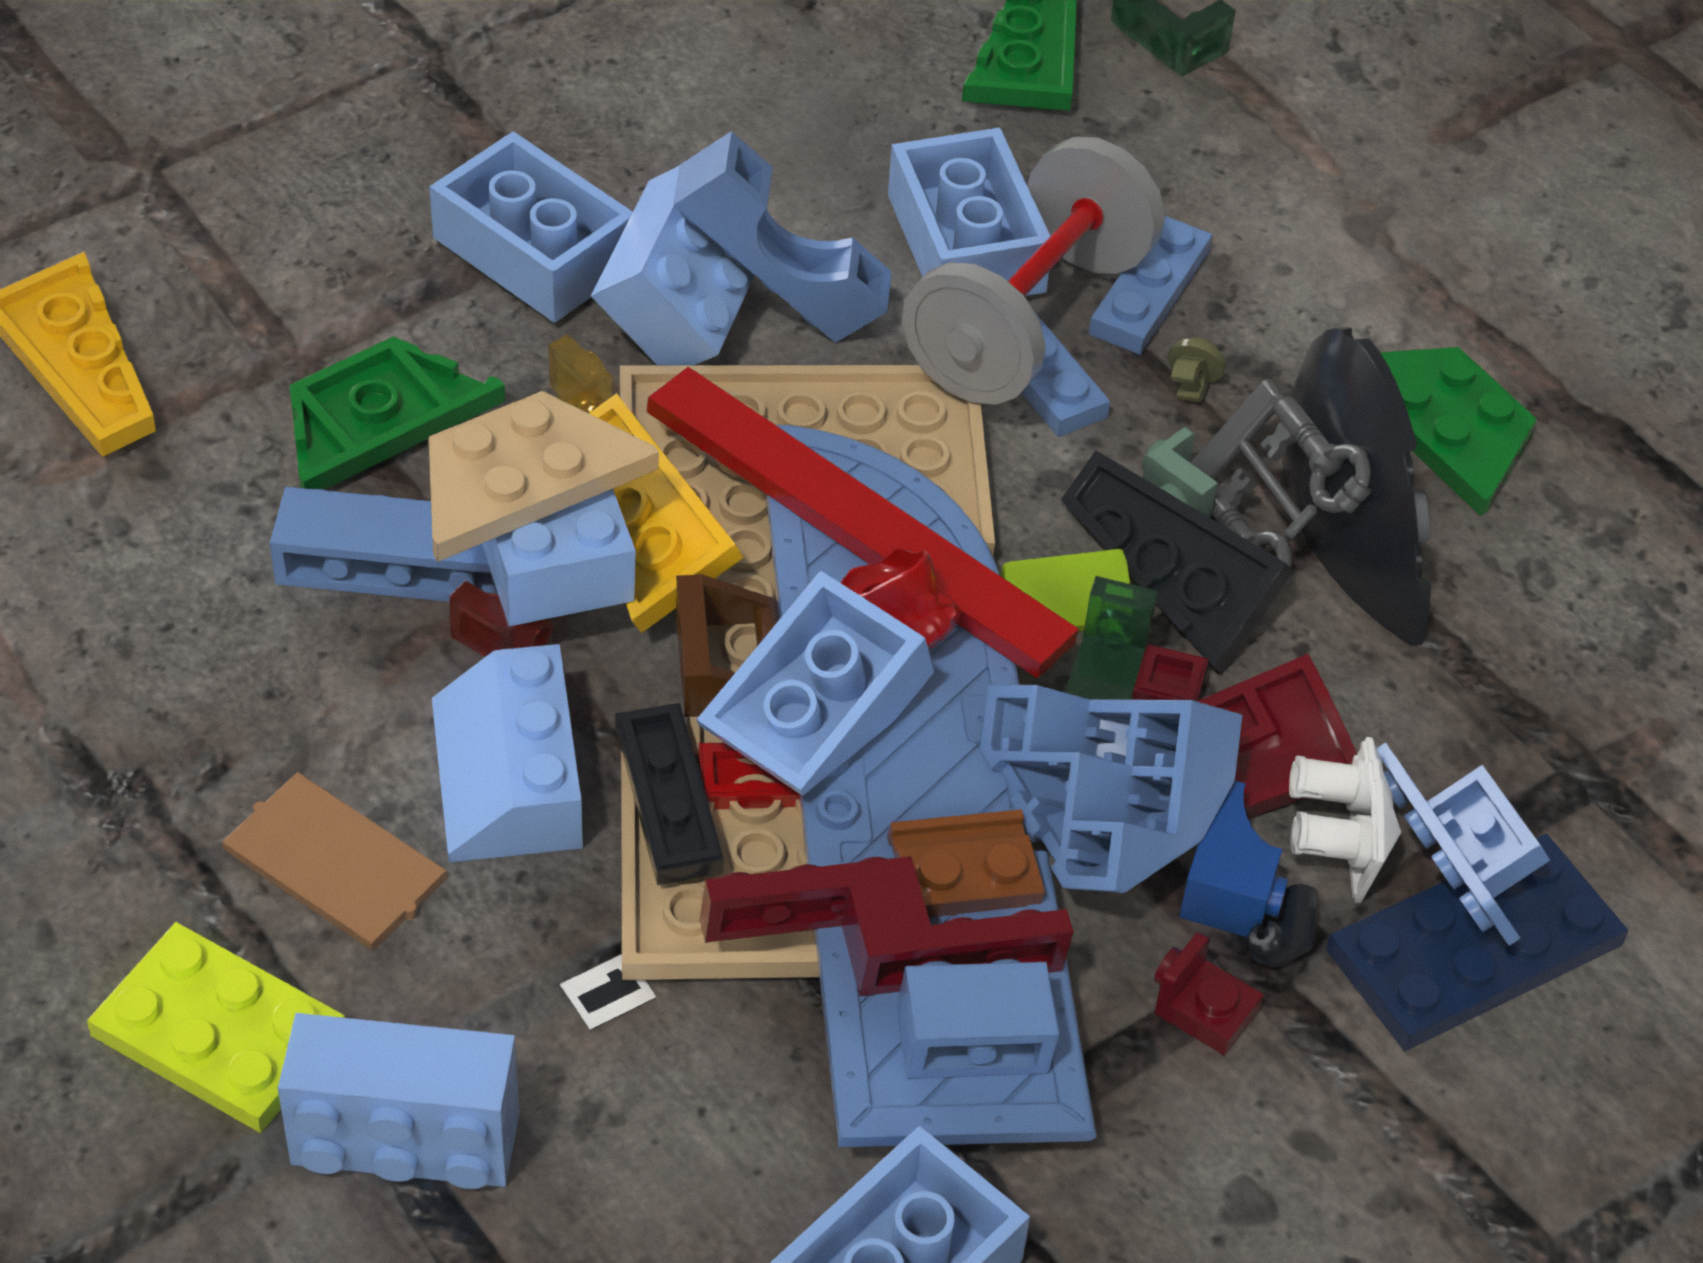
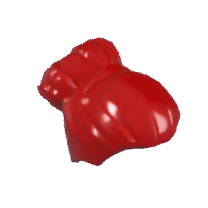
(909, 592)

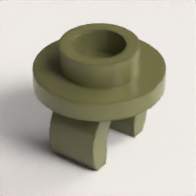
(1195, 365)

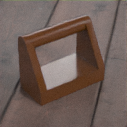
(713, 602)

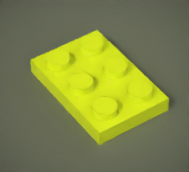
(206, 1023)

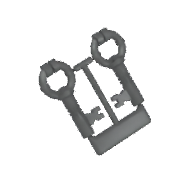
(1294, 426)

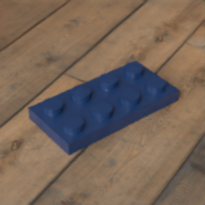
(1433, 967)

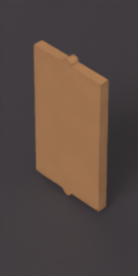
(335, 861)

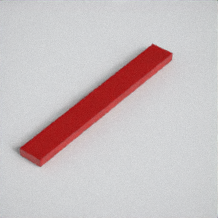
(858, 516)

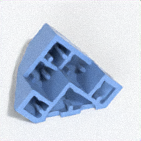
(1110, 780)

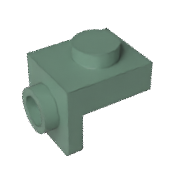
(1170, 469)

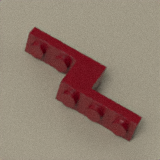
(880, 919)

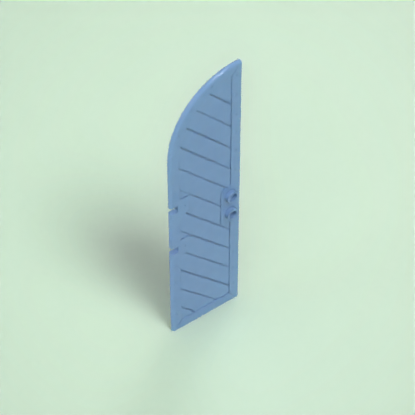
(915, 771)

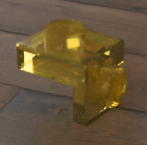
(578, 375)

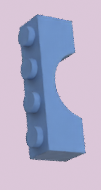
(827, 282)

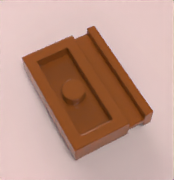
(970, 861)

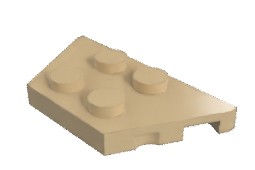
(524, 467)

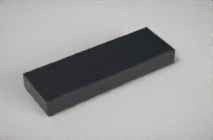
(669, 794)

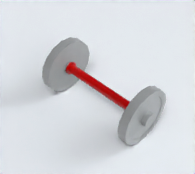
(978, 328)

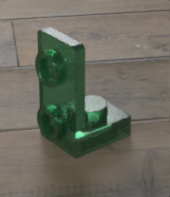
(1176, 41)
(1112, 640)

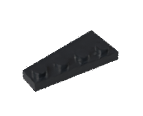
(1204, 573)

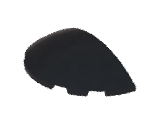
(1377, 547)

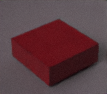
(1169, 675)

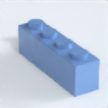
(367, 547)

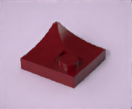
(1282, 717)

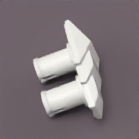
(1372, 823)

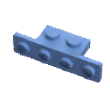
(1479, 838)

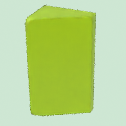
(1066, 580)

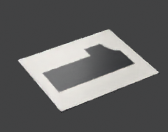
(603, 995)

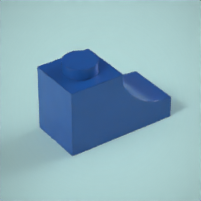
(1233, 873)

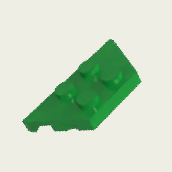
(378, 408)
(1461, 420)

